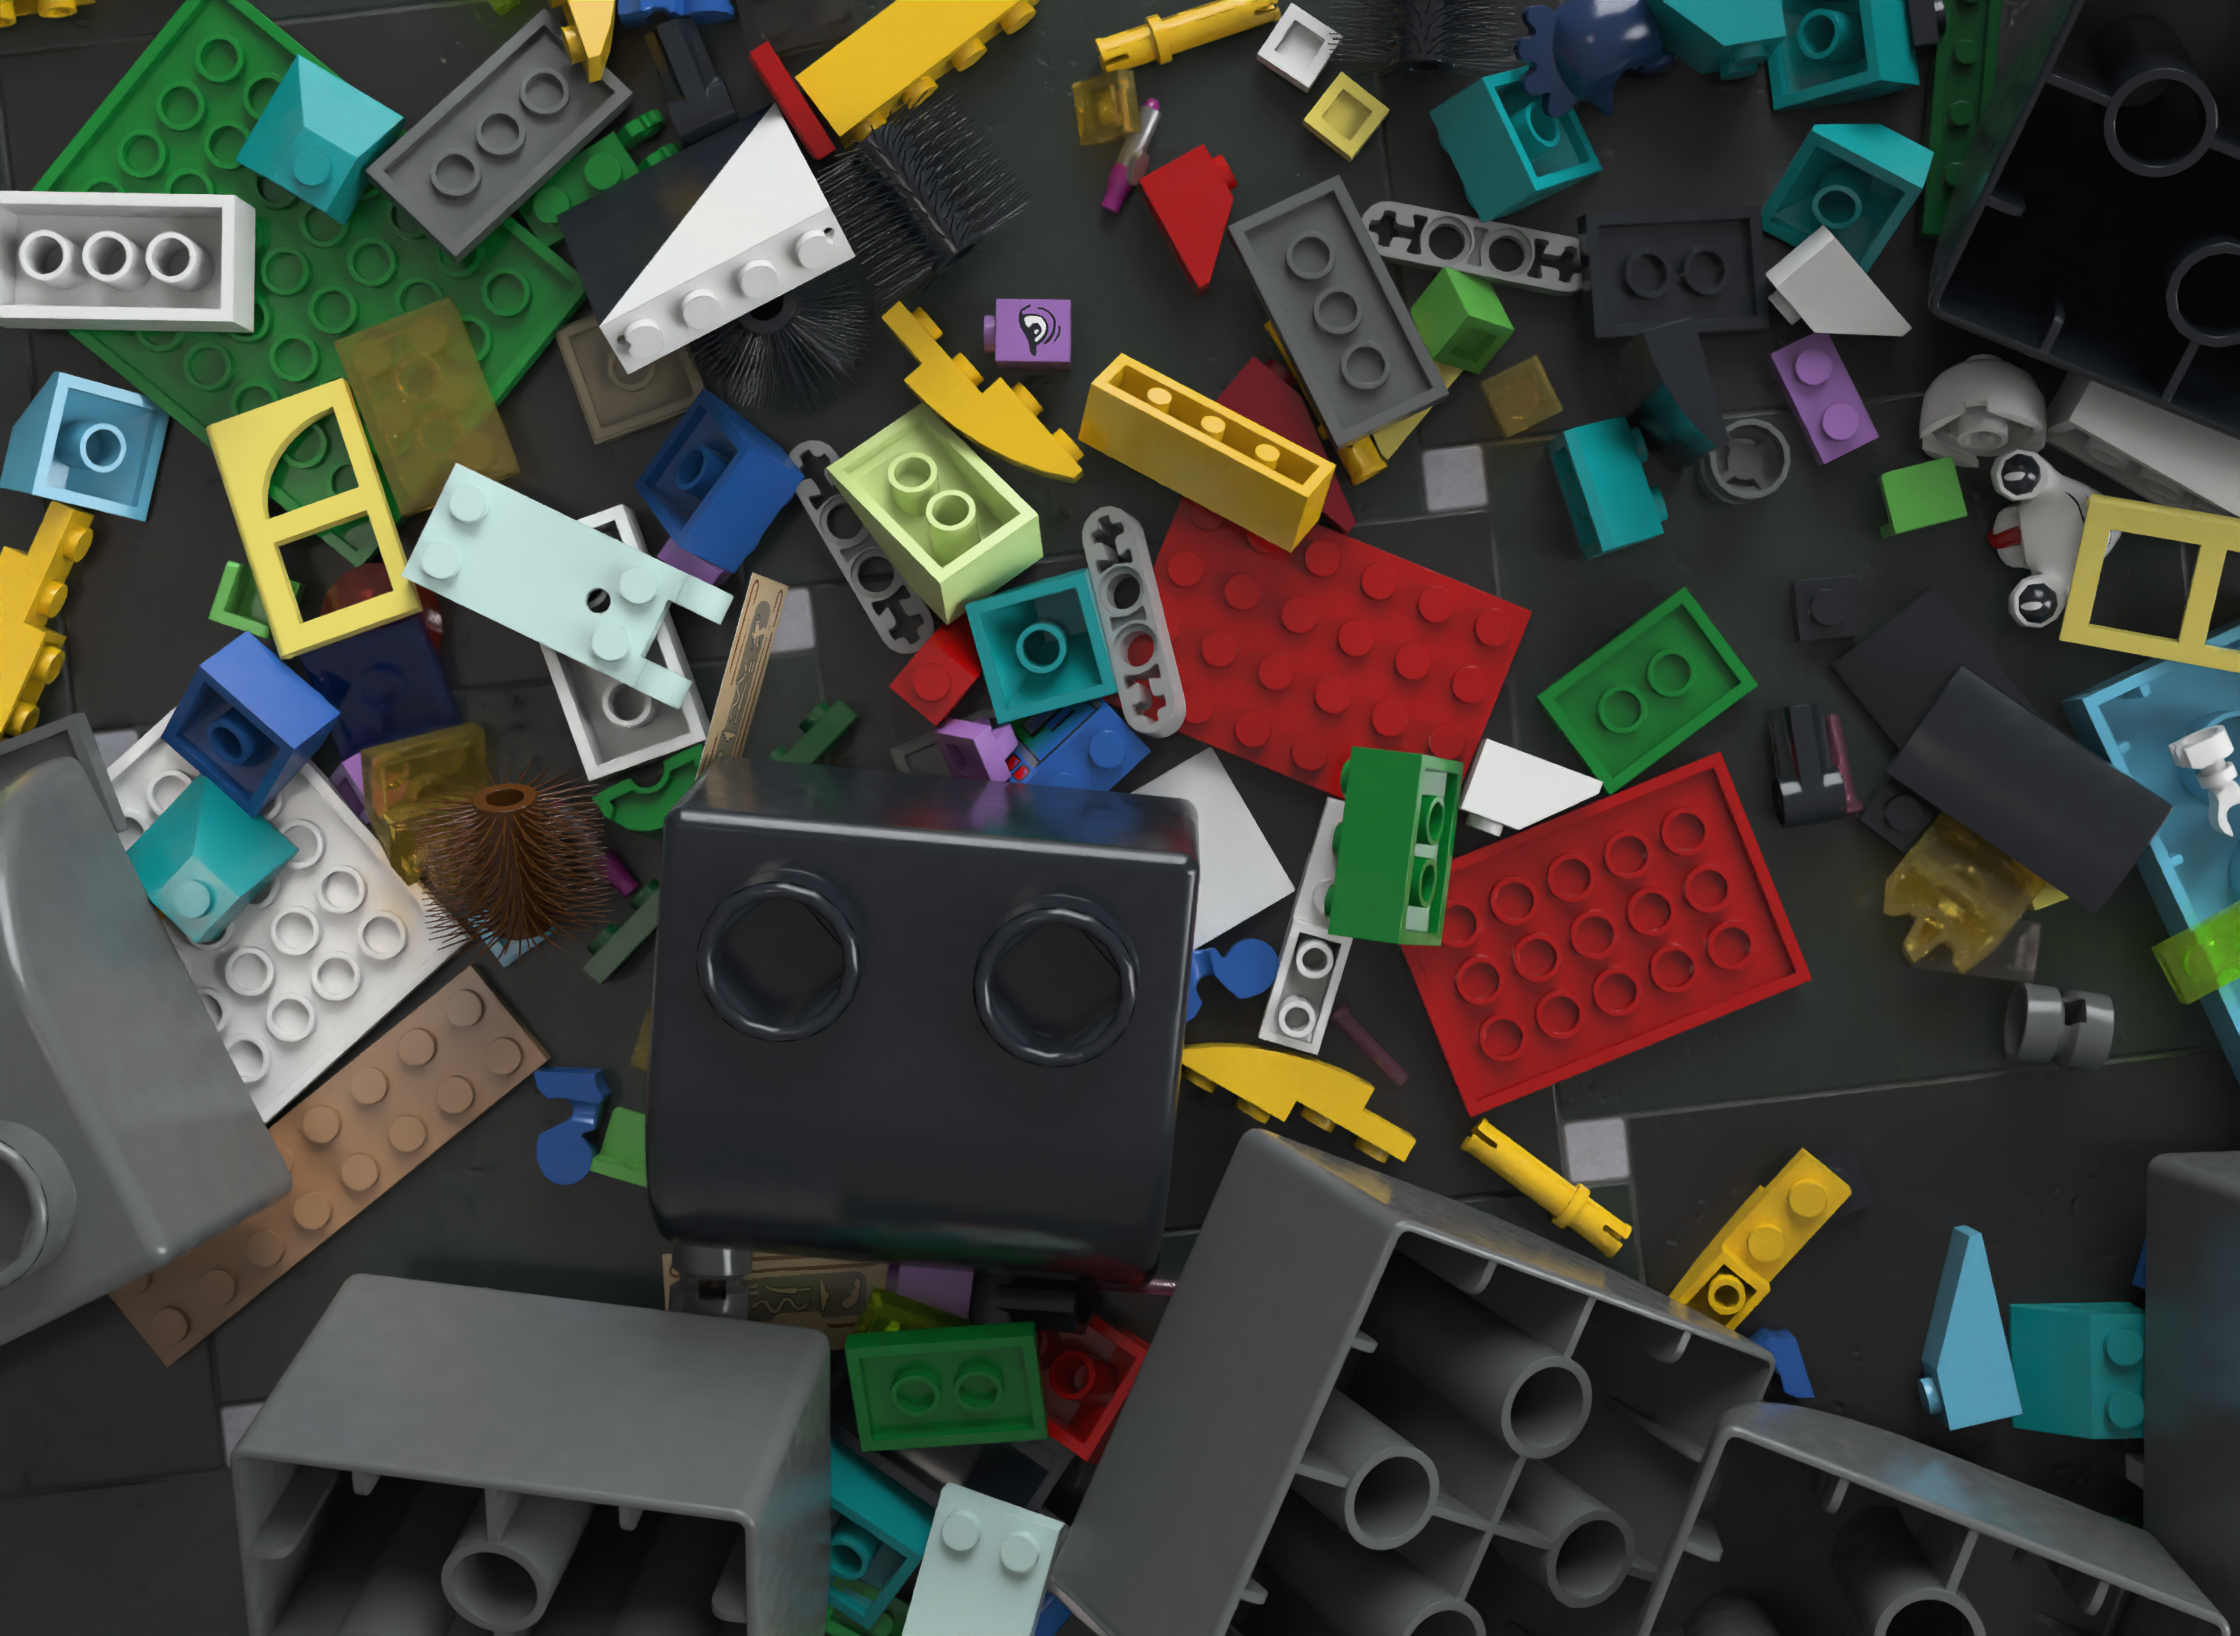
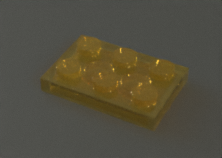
(425, 403)

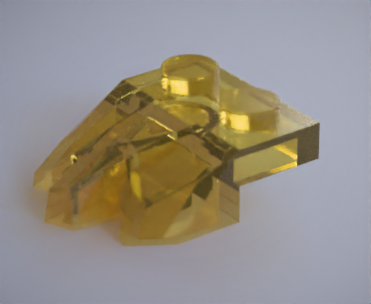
(397, 776)
(1958, 893)

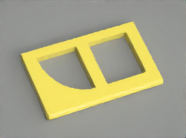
(246, 457)
(2210, 531)

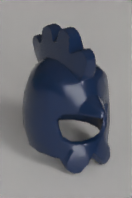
(1585, 49)

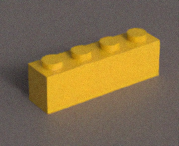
(901, 58)
(1206, 452)

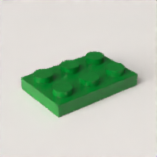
(1646, 691)
(947, 1386)

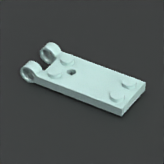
(536, 577)
(982, 1568)

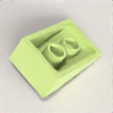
(938, 512)

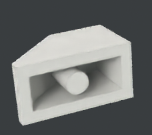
(1831, 291)
(1518, 788)

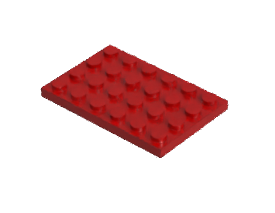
(1323, 648)
(1602, 935)

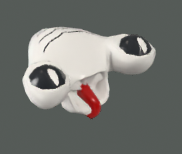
(2039, 532)

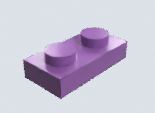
(1822, 397)

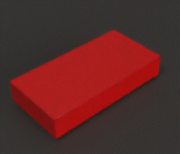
(790, 101)

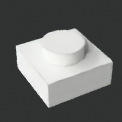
(1298, 48)

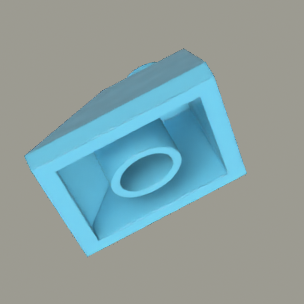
(87, 447)

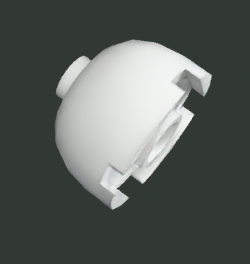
(1982, 411)

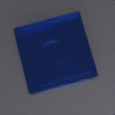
(383, 685)

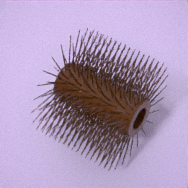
(513, 862)

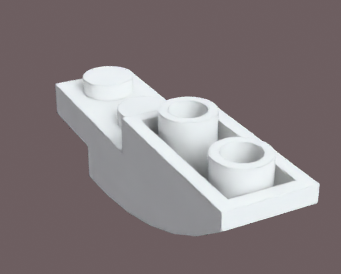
(1309, 956)

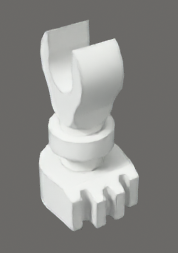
(2206, 752)

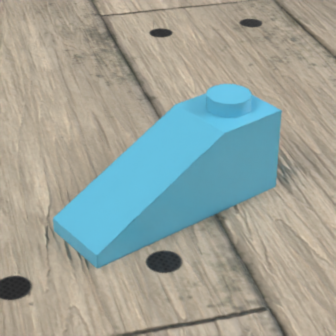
(1966, 1347)

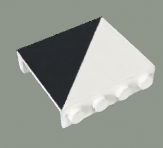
(702, 238)

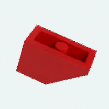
(1192, 210)
(941, 672)

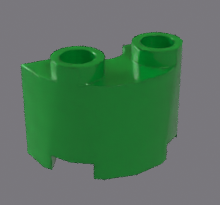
(645, 807)

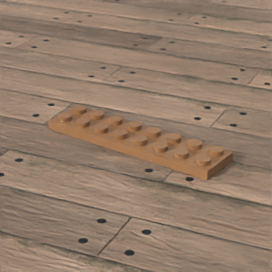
(345, 1153)

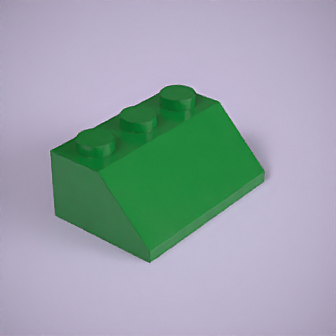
(1394, 847)

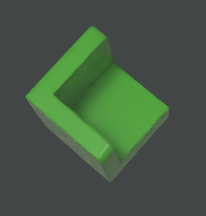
(1461, 320)
(1921, 496)
(239, 602)
(623, 1148)

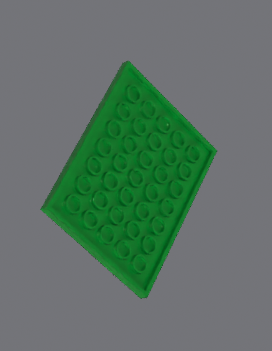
(178, 131)

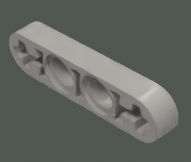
(1477, 240)
(854, 552)
(1126, 624)

